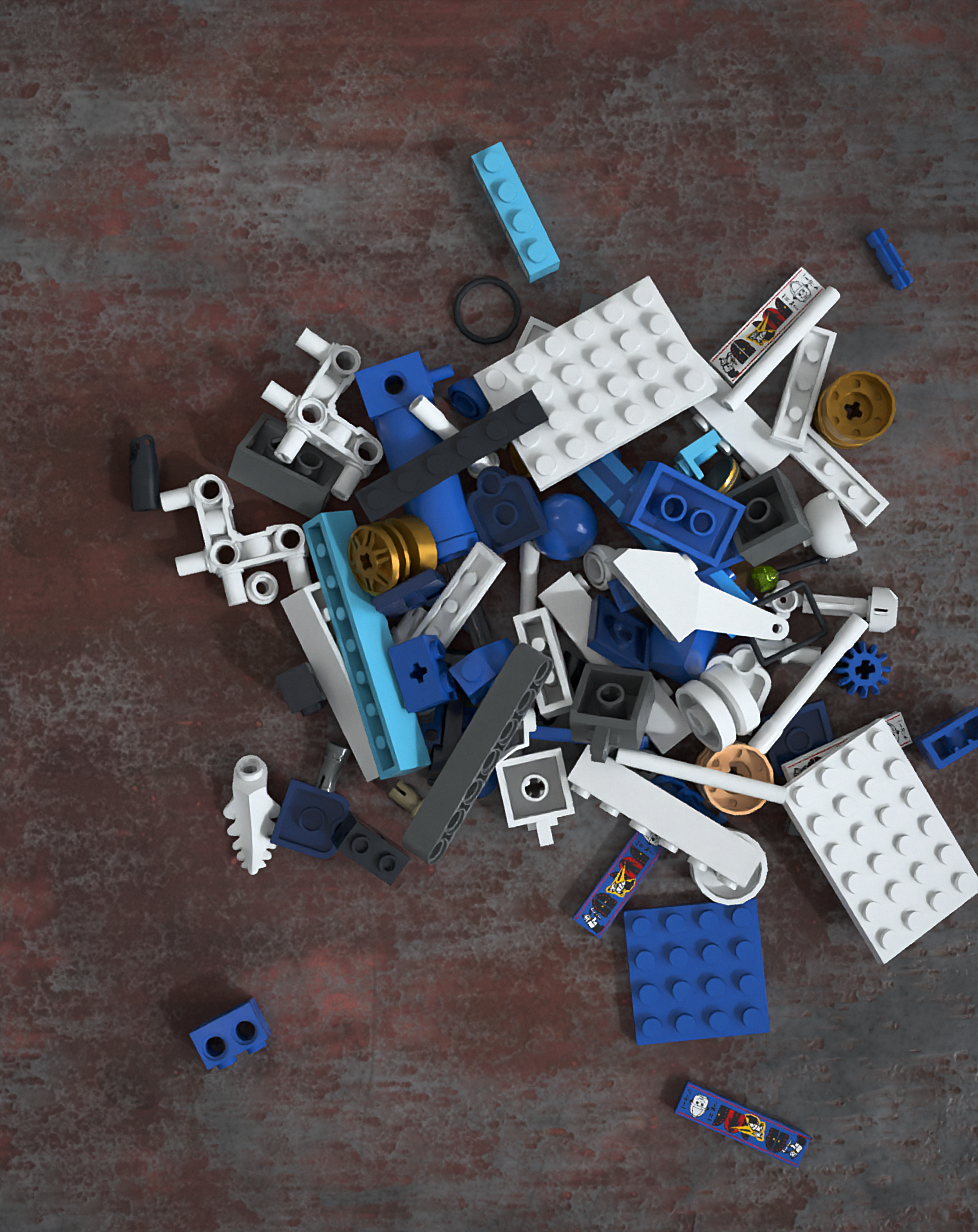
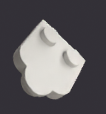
(746, 666)

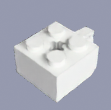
(553, 799)

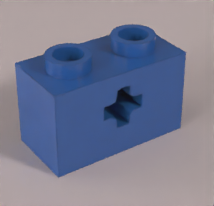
(411, 661)
(950, 738)

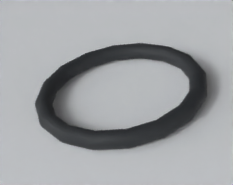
(485, 280)

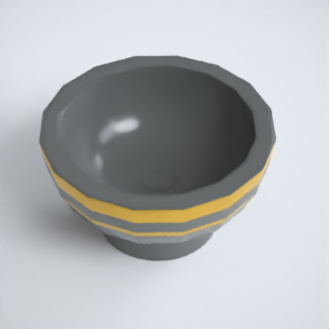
(724, 476)

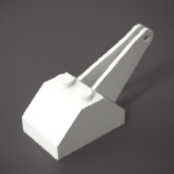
(681, 603)

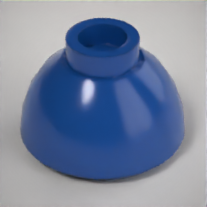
(468, 399)

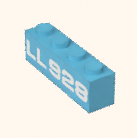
(515, 212)

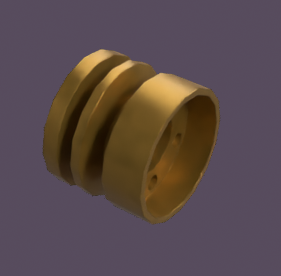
(870, 404)
(390, 552)

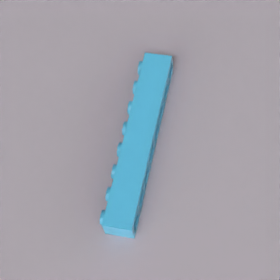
(364, 645)

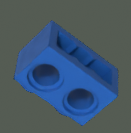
(227, 1028)

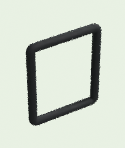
(824, 630)

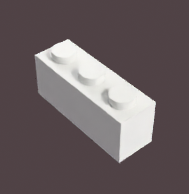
(539, 632)

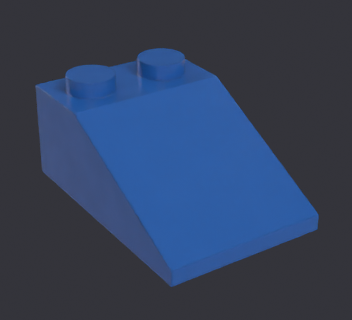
(682, 513)

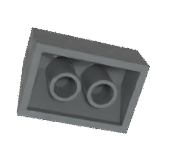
(298, 485)

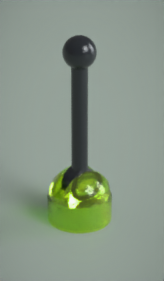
(766, 577)

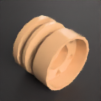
(747, 763)

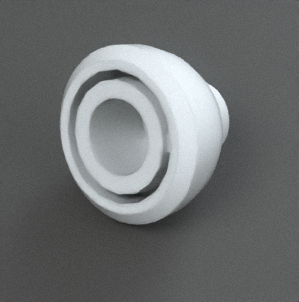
(595, 568)

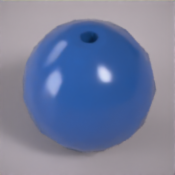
(571, 527)

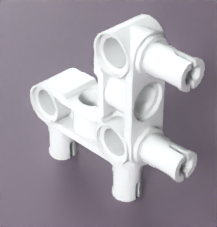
(330, 431)
(220, 531)

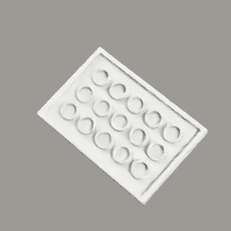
(599, 381)
(880, 840)

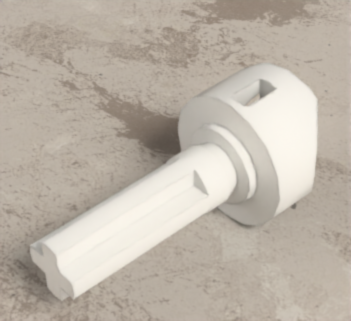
(846, 606)

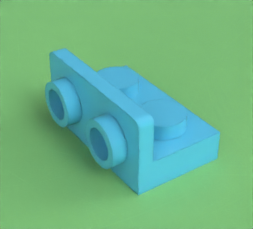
(696, 454)

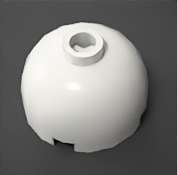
(828, 526)

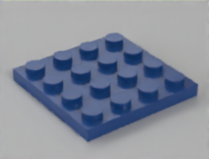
(695, 971)

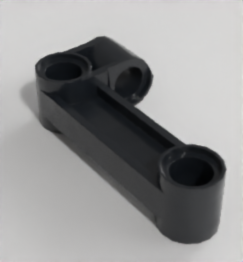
(451, 722)

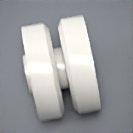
(718, 707)
(719, 892)

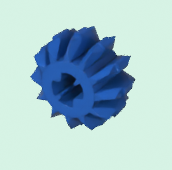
(868, 679)

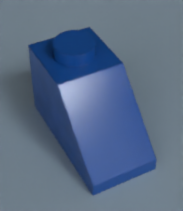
(480, 668)

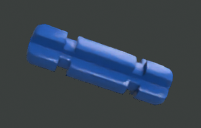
(889, 259)

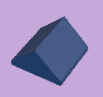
(682, 659)

